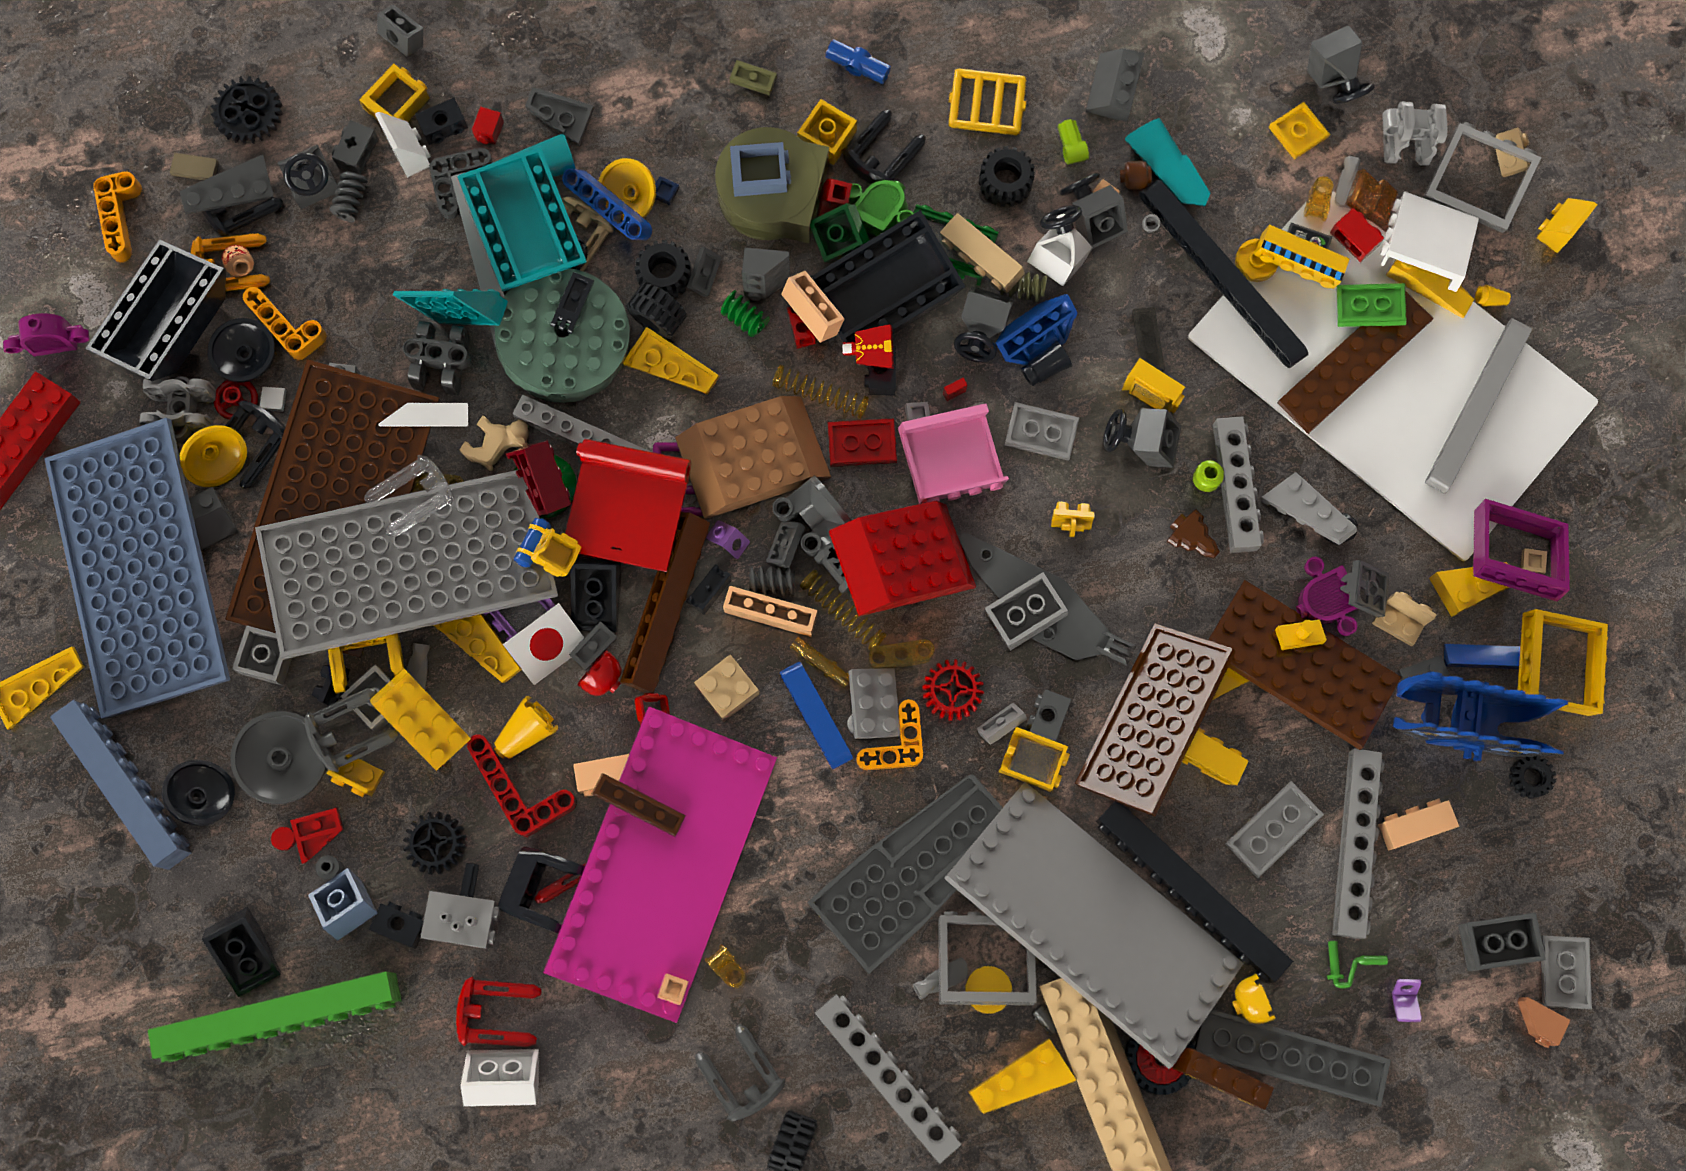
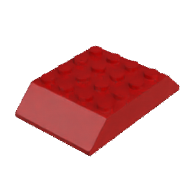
(901, 557)

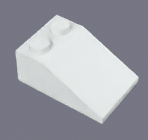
(404, 143)

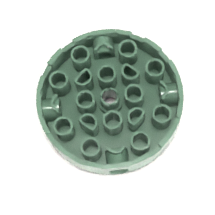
(555, 365)

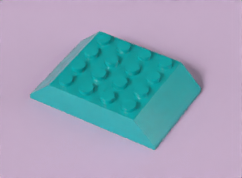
(521, 219)

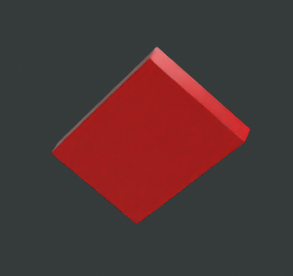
(862, 442)

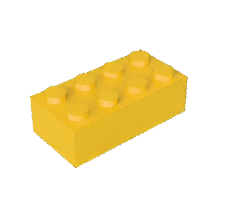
(420, 719)

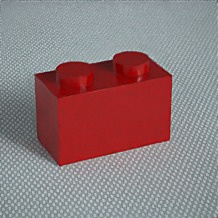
(1357, 234)

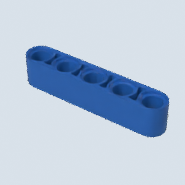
(616, 206)
(816, 715)

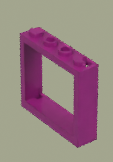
(1512, 576)

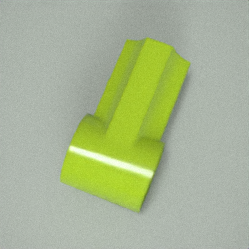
(1073, 147)

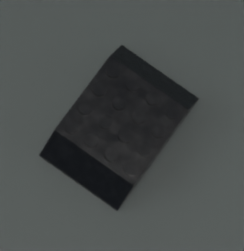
(890, 279)
(161, 313)

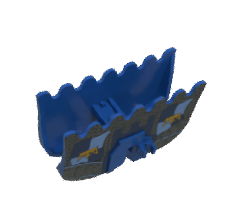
(1475, 716)

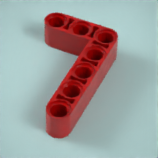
(511, 792)

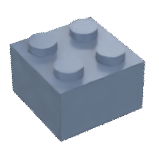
(342, 904)

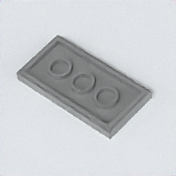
(1274, 829)

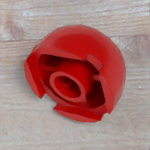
(602, 675)

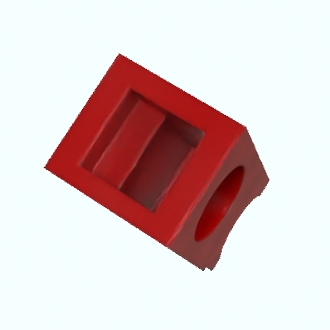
(802, 334)

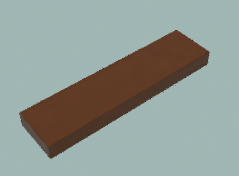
(638, 804)

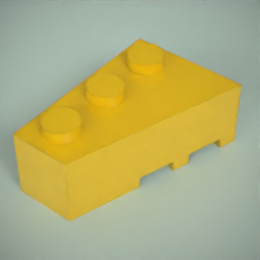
(1462, 590)
(1215, 759)

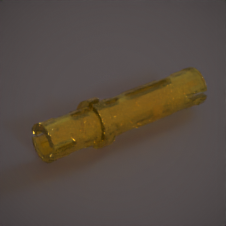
(821, 662)

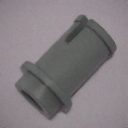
(1044, 1017)

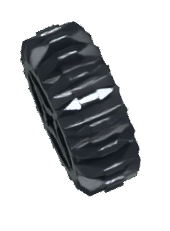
(438, 852)

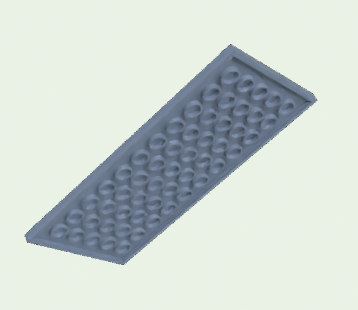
(136, 569)

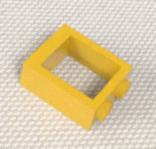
(410, 108)

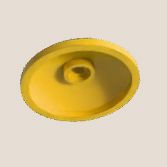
(623, 177)
(217, 464)

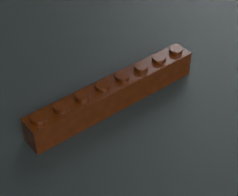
(664, 606)

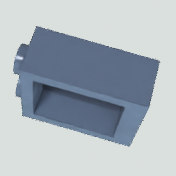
(759, 186)

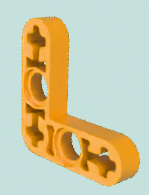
(906, 744)

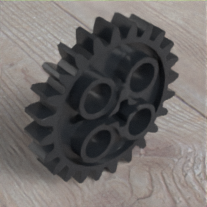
(239, 126)

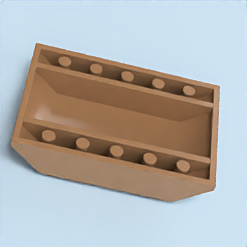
(752, 454)

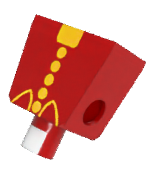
(872, 347)

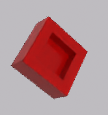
(955, 389)

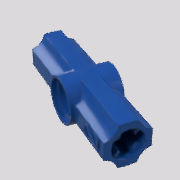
(858, 61)

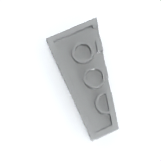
(1309, 507)

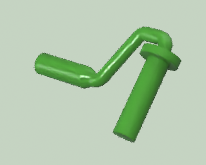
(1335, 967)

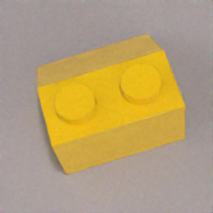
(1565, 222)

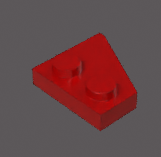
(315, 832)

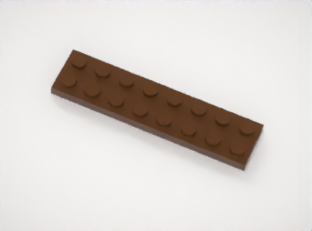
(1350, 367)

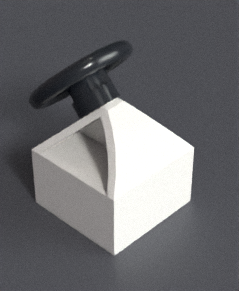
(1062, 248)

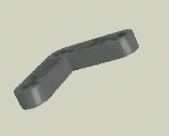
(445, 176)

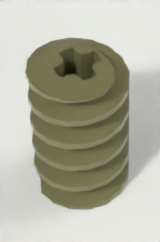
(1029, 287)

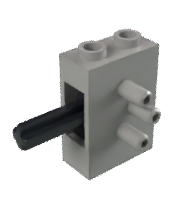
(461, 917)

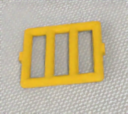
(1000, 79)

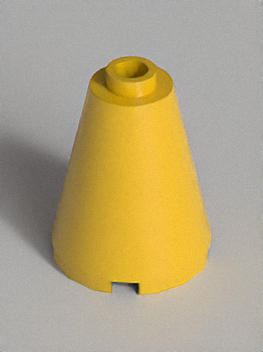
(524, 729)

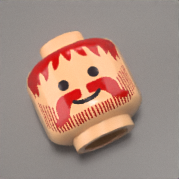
(237, 261)

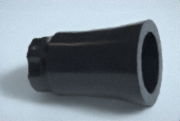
(1046, 364)

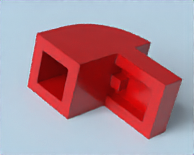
(833, 195)

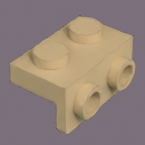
(1510, 164)

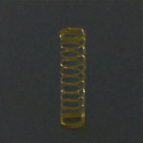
(861, 409)
(807, 583)

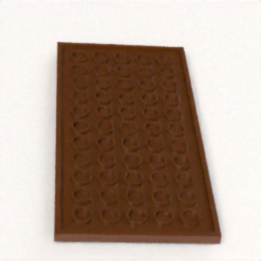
(328, 463)

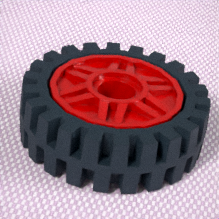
(1151, 1076)

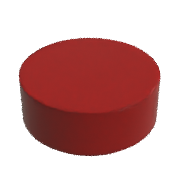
(283, 838)

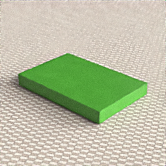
(1371, 305)

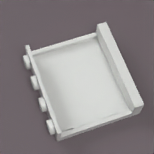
(1430, 237)

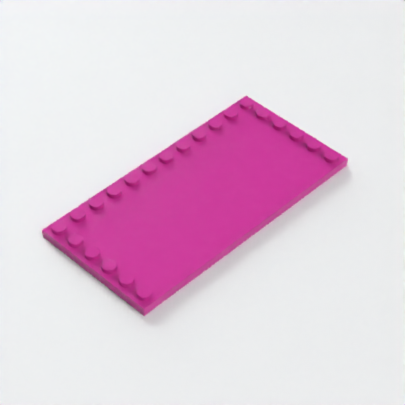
(653, 895)

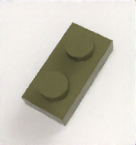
(753, 77)

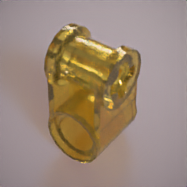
(1319, 202)
(725, 966)

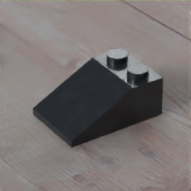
(595, 593)
(241, 951)

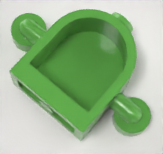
(880, 205)

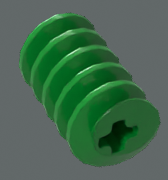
(743, 315)

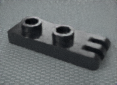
(572, 302)

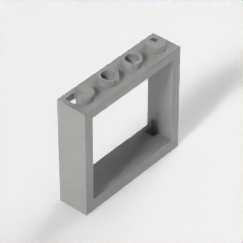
(1489, 139)
(978, 998)

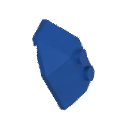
(1037, 330)

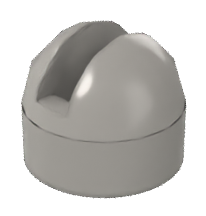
(1148, 219)

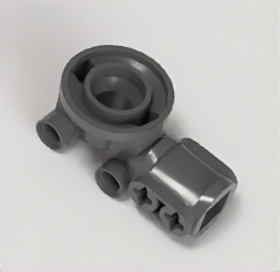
(821, 514)

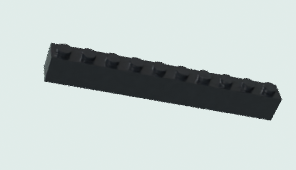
(1195, 892)

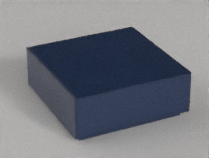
(666, 190)

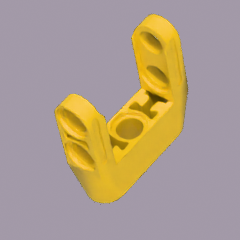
(337, 661)

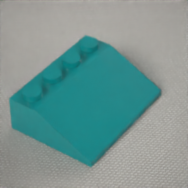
(457, 306)

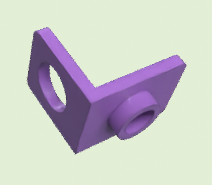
(725, 535)
(1406, 1000)

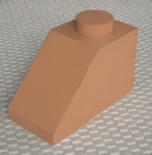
(1543, 1022)

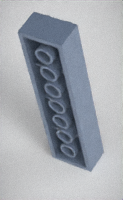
(121, 784)

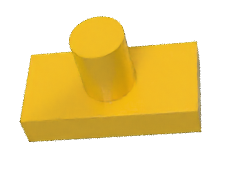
(1301, 634)

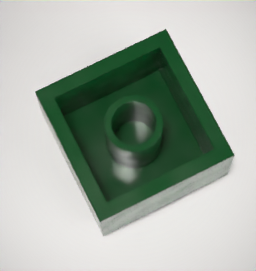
(839, 232)

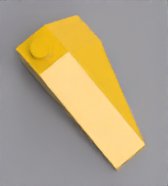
(1431, 287)

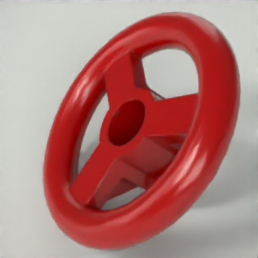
(229, 393)

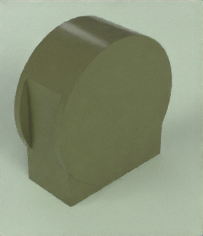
(773, 214)

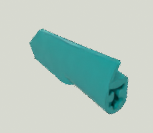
(556, 154)
(1175, 170)

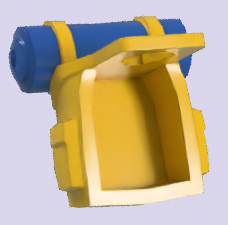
(547, 548)

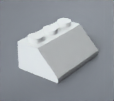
(500, 1077)

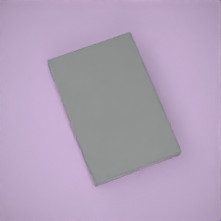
(1041, 431)
(1566, 973)

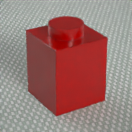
(487, 126)

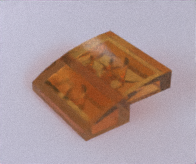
(1371, 197)

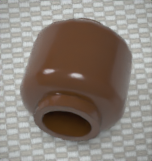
(1135, 175)

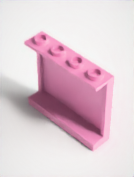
(951, 454)

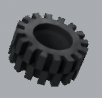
(1543, 769)

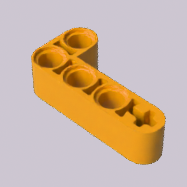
(116, 218)
(278, 322)

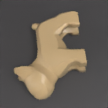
(496, 442)

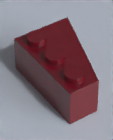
(541, 476)

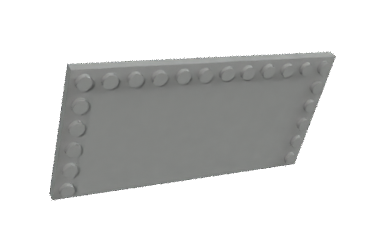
(348, 582)
(1095, 923)

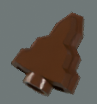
(1192, 535)

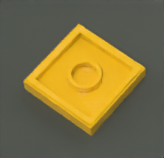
(1299, 130)

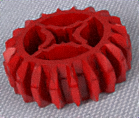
(963, 690)

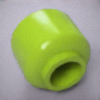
(1208, 476)

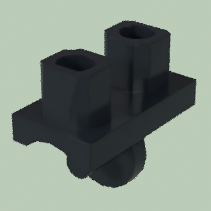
(326, 693)

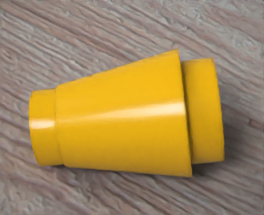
(1491, 296)

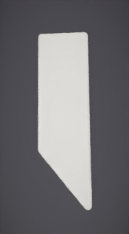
(429, 415)

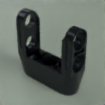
(524, 883)

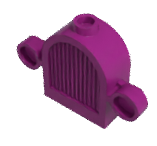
(45, 335)
(1324, 599)

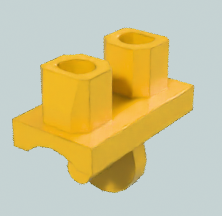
(1072, 520)

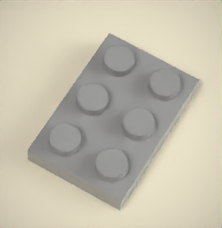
(874, 703)

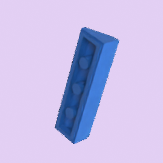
(1481, 656)

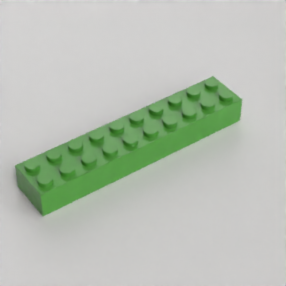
(275, 1015)

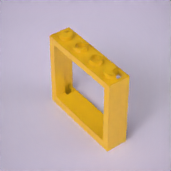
(1595, 657)

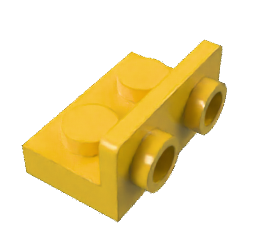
(359, 775)

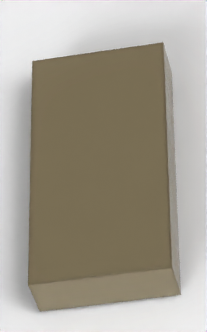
(193, 166)

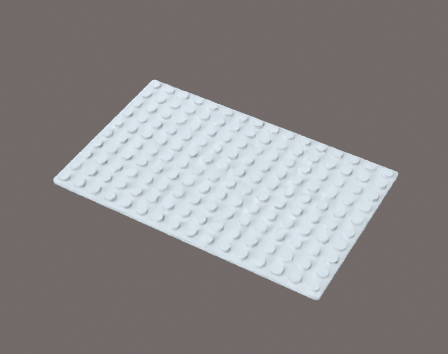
(1407, 409)

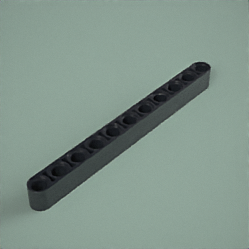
(1224, 274)

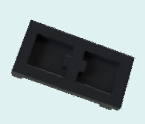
(709, 589)

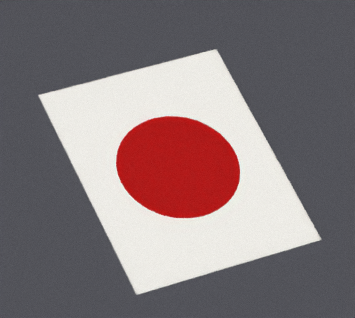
(544, 644)

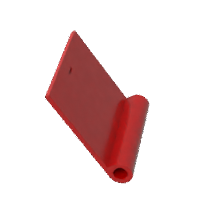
(627, 503)

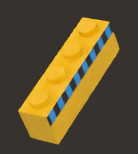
(1301, 257)

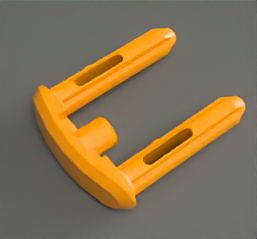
(201, 245)

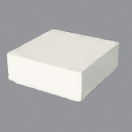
(273, 398)

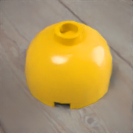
(1252, 1001)

